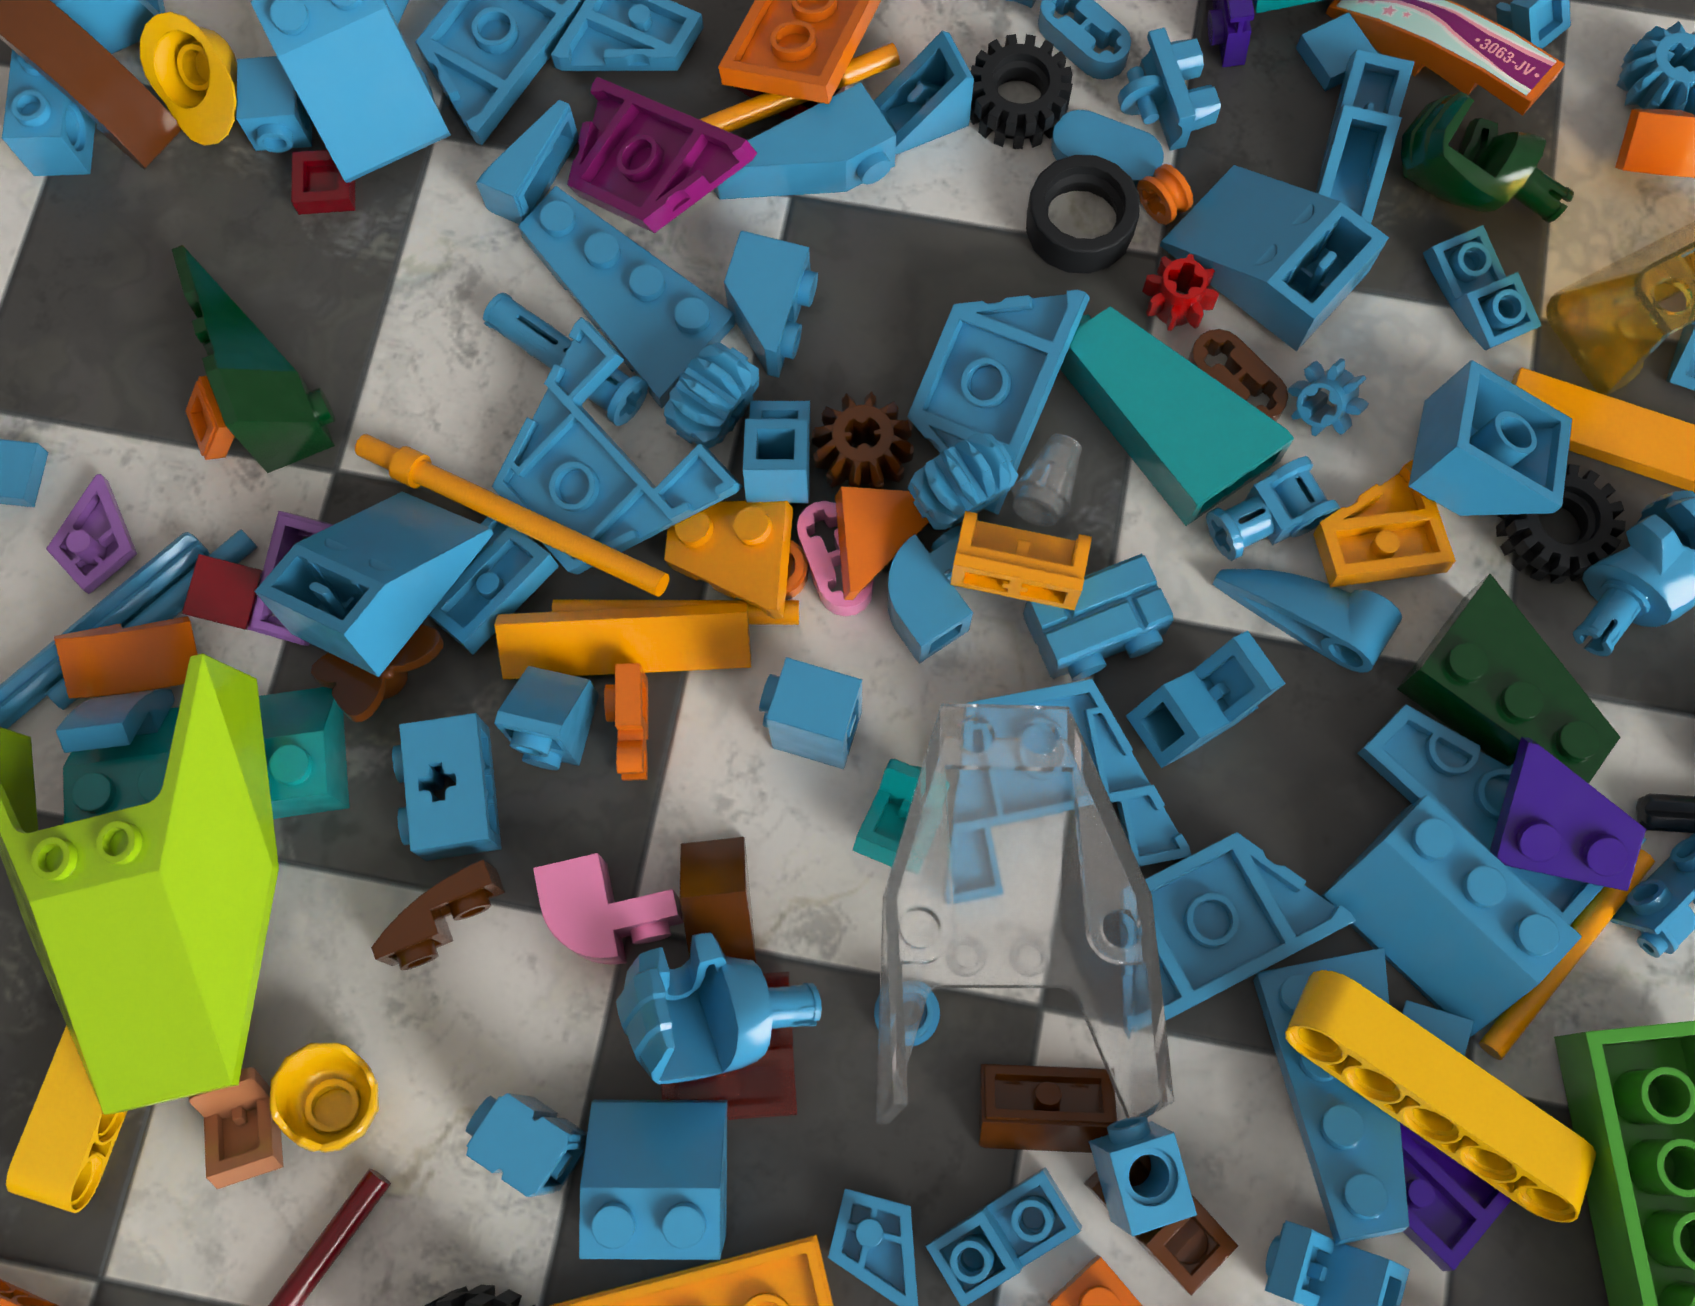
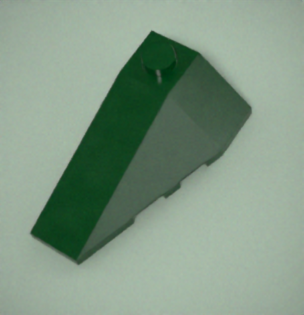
(252, 382)

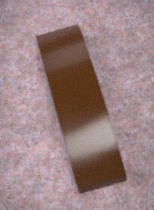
(88, 77)

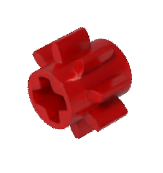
(1183, 276)

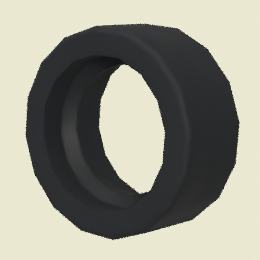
(1090, 175)

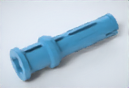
(617, 395)

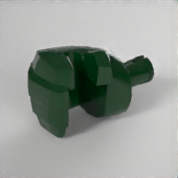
(1487, 165)

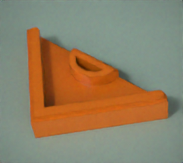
(872, 531)

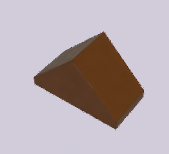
(718, 895)

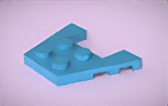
(583, 479)
(1138, 802)

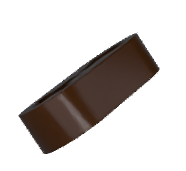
(1243, 370)

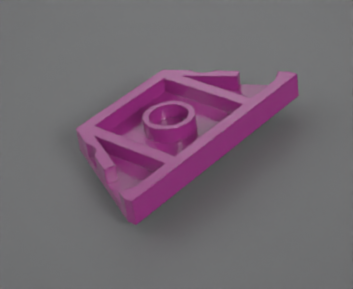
(650, 158)

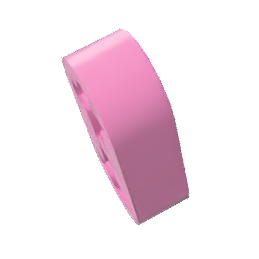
(822, 563)

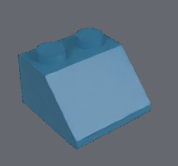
(1490, 447)
(654, 1180)

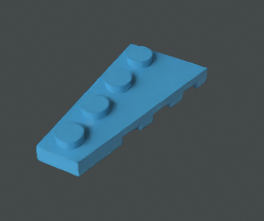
(625, 291)
(1431, 759)
(1346, 1137)

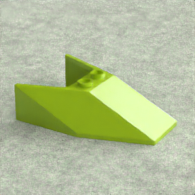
(156, 908)

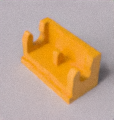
(1020, 563)

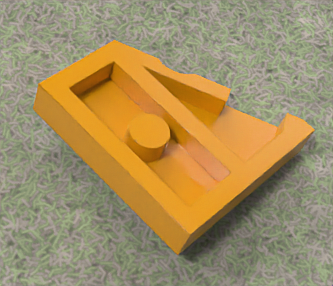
(1384, 536)
(737, 551)

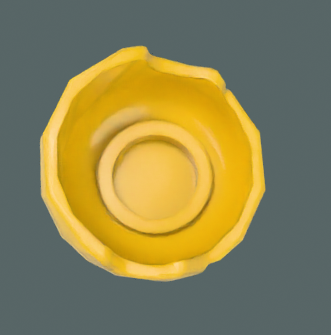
(324, 1097)

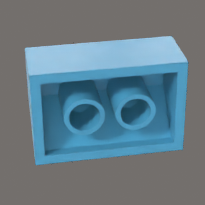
(1451, 915)

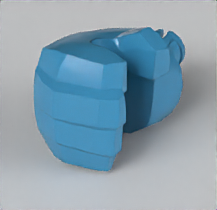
(1646, 581)
(706, 1013)

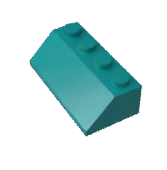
(301, 748)

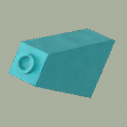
(1171, 416)

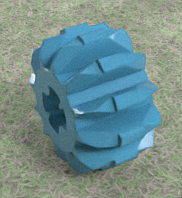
(1661, 70)
(711, 395)
(962, 480)

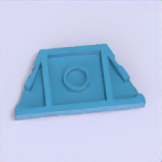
(491, 52)
(996, 371)
(1230, 918)

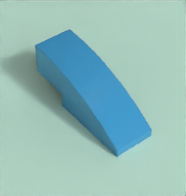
(1364, 130)

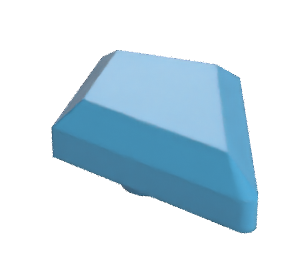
(877, 1245)

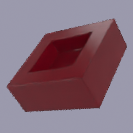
(319, 185)
(222, 592)

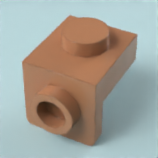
(239, 1131)

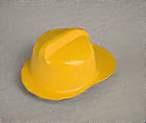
(192, 75)

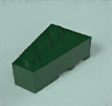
(1501, 681)

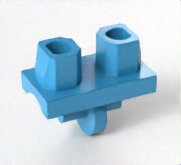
(1160, 91)

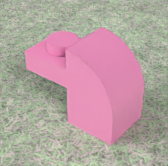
(586, 919)

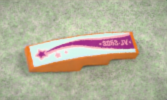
(1456, 46)

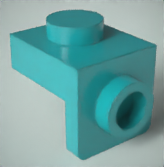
(887, 815)

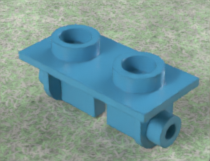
(1662, 903)

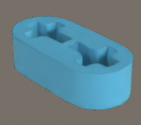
(1079, 36)

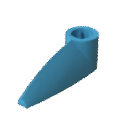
(1329, 620)

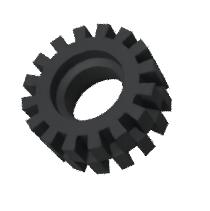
(1024, 64)
(1563, 560)

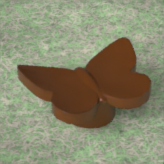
(361, 692)

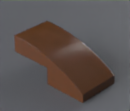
(1184, 1249)

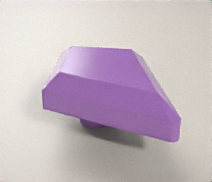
(93, 537)

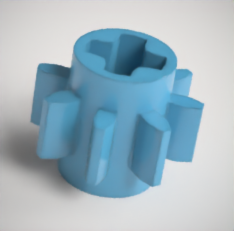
(1343, 392)

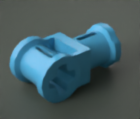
(1275, 508)

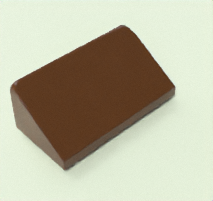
(1044, 1107)

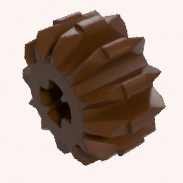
(859, 426)

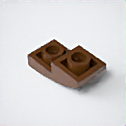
(422, 925)

